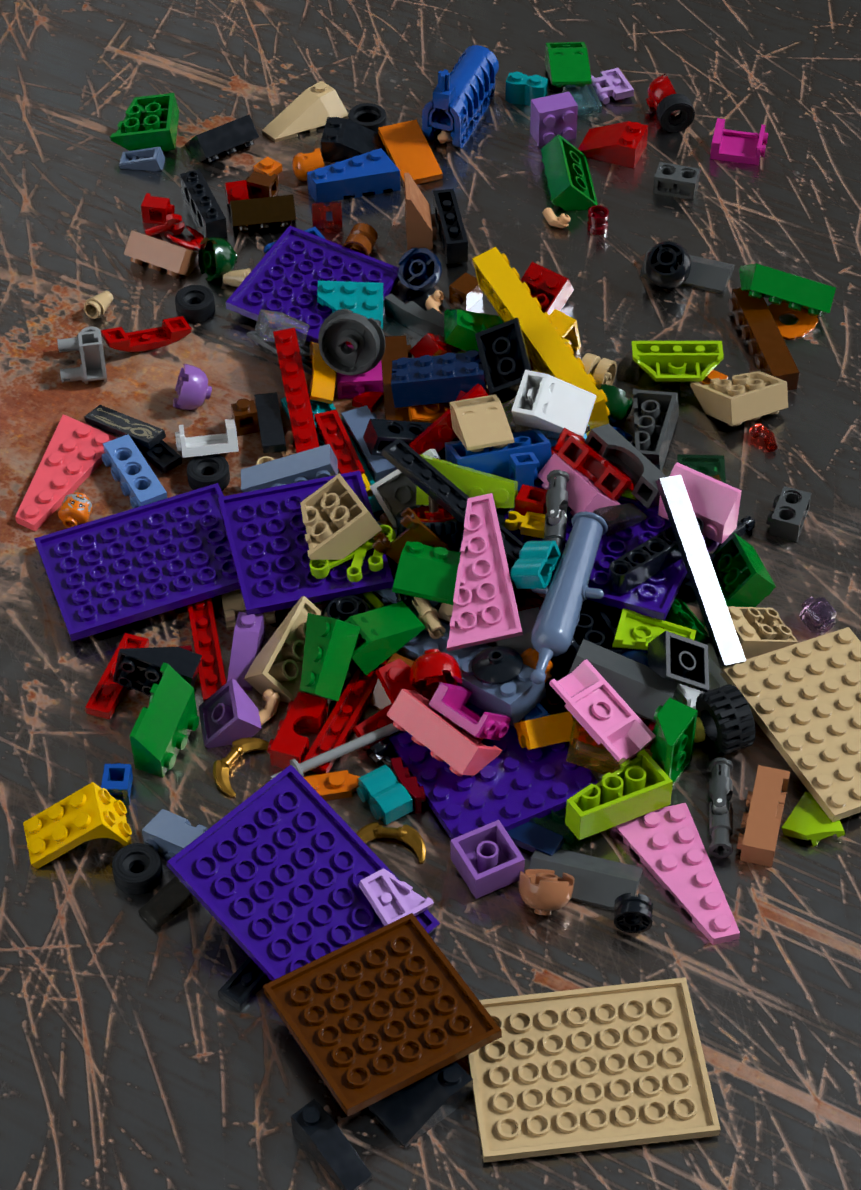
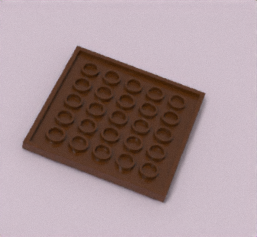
(381, 1013)

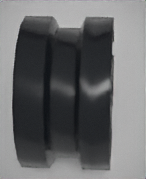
(633, 913)

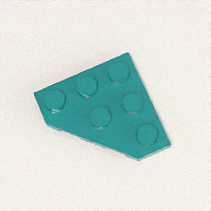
(359, 297)

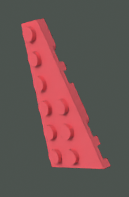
(67, 463)

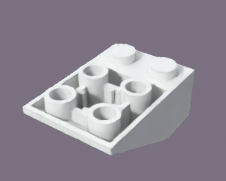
(552, 404)

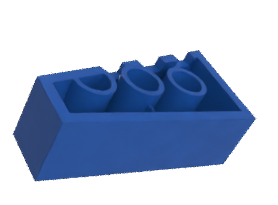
(354, 177)

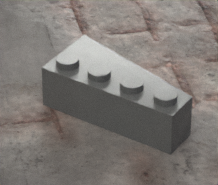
(654, 423)

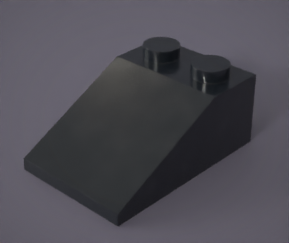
(347, 139)
(424, 1103)

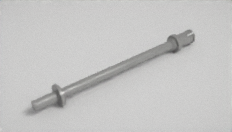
(342, 749)

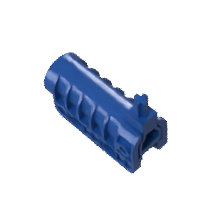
(461, 96)

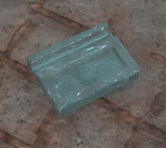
(585, 98)

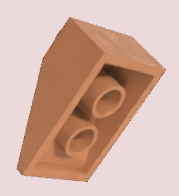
(418, 217)

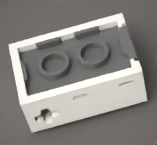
(397, 491)

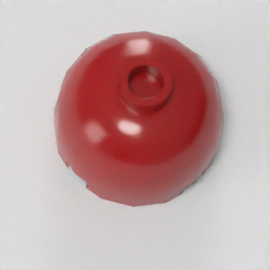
(658, 90)
(432, 669)

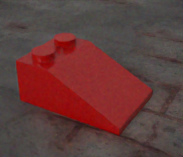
(616, 143)

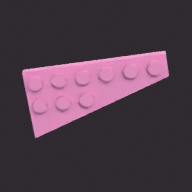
(483, 588)
(679, 863)

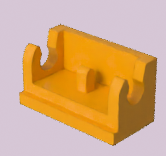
(544, 730)

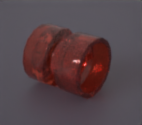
(319, 215)

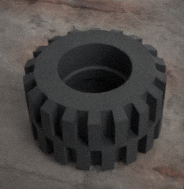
(726, 719)

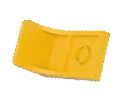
(74, 820)

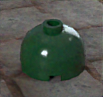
(216, 258)
(617, 404)

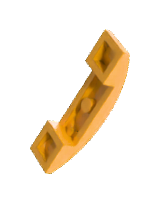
(323, 377)

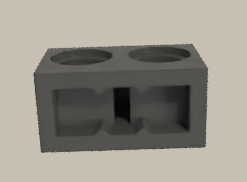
(676, 181)
(789, 513)

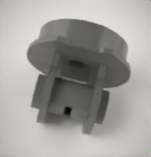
(364, 335)

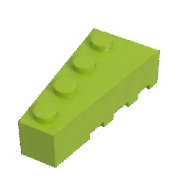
(473, 483)
(619, 797)

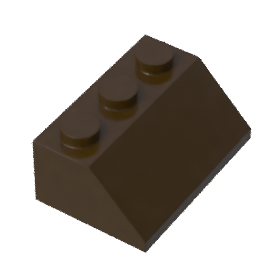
(262, 212)

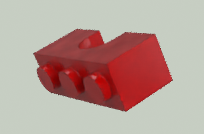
(595, 467)
(303, 715)

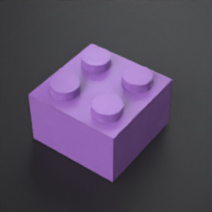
(553, 116)
(486, 859)

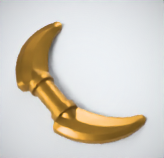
(222, 767)
(406, 834)

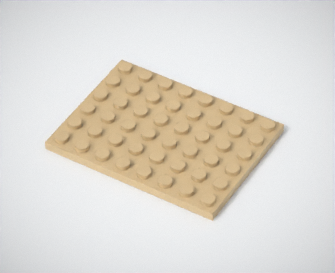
(811, 713)
(592, 1071)

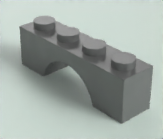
(626, 457)

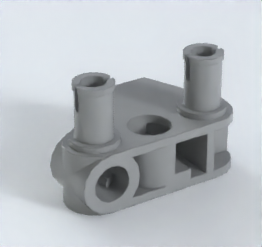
(91, 348)

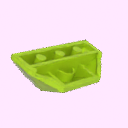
(677, 359)

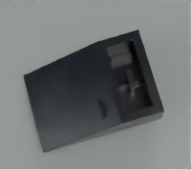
(141, 666)

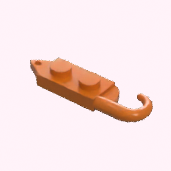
(334, 784)

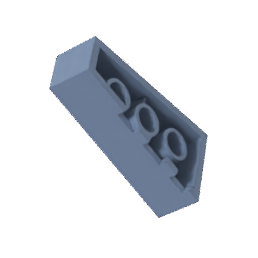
(170, 833)

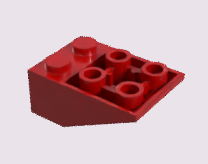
(548, 287)

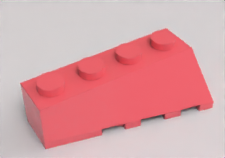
(439, 734)

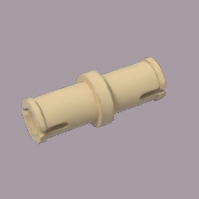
(429, 617)

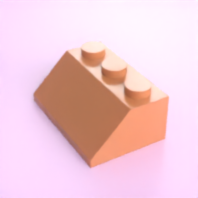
(160, 254)

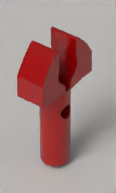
(169, 226)

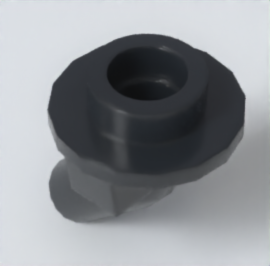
(382, 751)

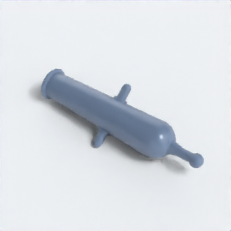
(567, 592)

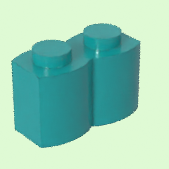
(523, 88)
(535, 564)
(384, 794)

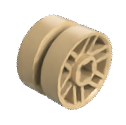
(601, 369)

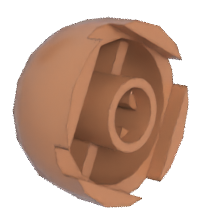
(545, 890)

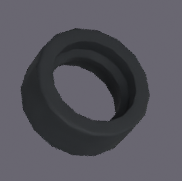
(368, 111)

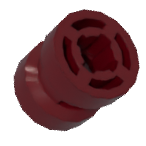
(597, 220)

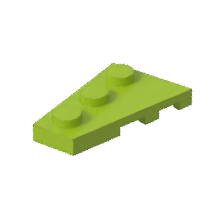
(638, 630)

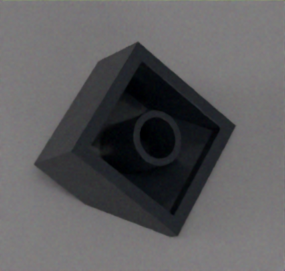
(680, 660)

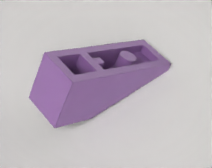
(246, 645)

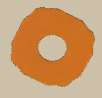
(804, 325)

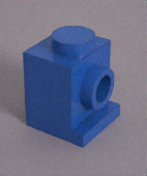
(523, 468)
(118, 781)

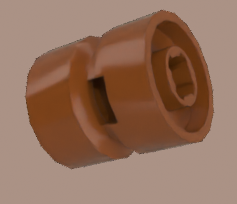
(361, 238)

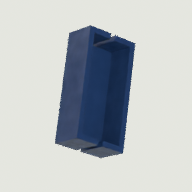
(435, 378)

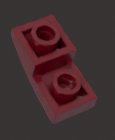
(410, 783)

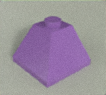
(228, 716)

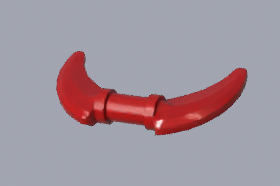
(191, 245)

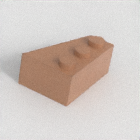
(764, 816)

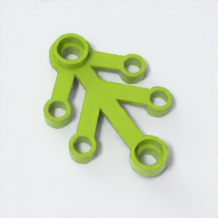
(321, 568)

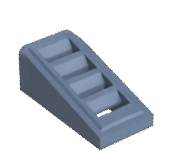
(144, 159)

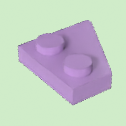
(392, 897)

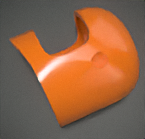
(306, 162)

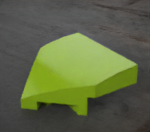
(810, 822)

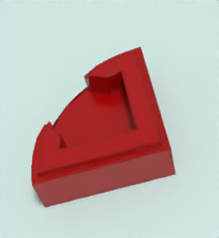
(371, 399)

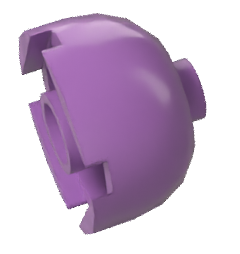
(191, 388)

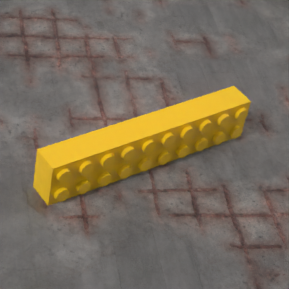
(543, 341)

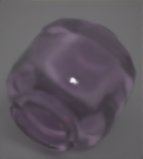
(818, 615)

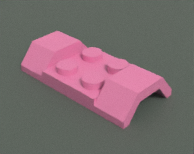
(603, 712)

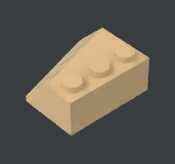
(743, 397)
(336, 521)

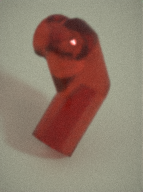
(767, 435)

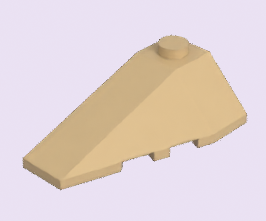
(306, 113)
(281, 658)

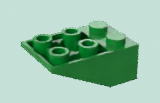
(567, 64)
(383, 634)

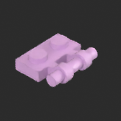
(615, 85)

